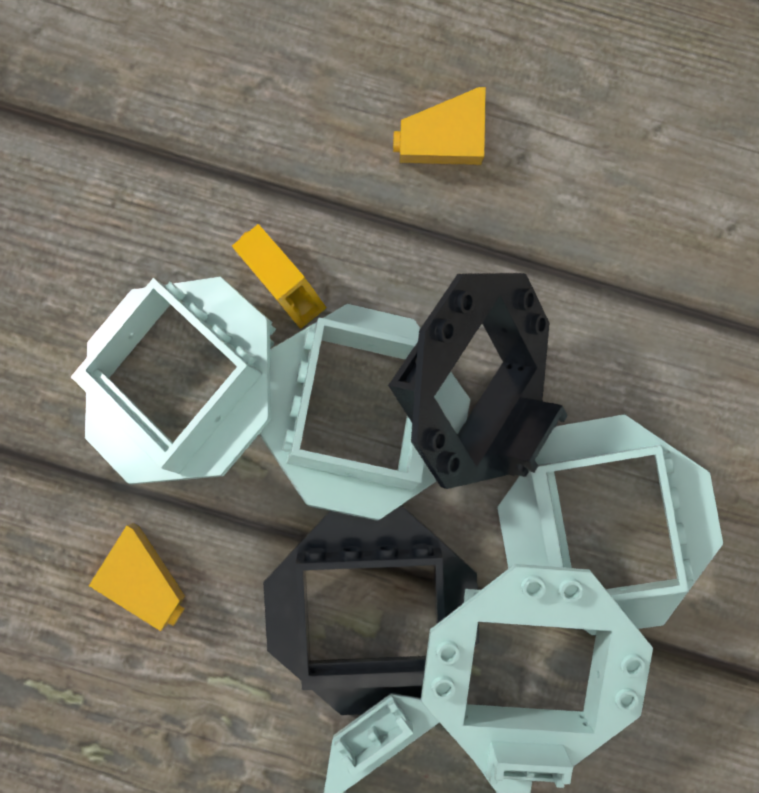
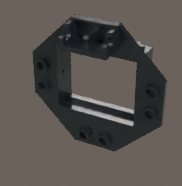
(510, 417)
(355, 543)

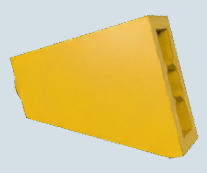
(445, 133)
(279, 276)
(139, 580)

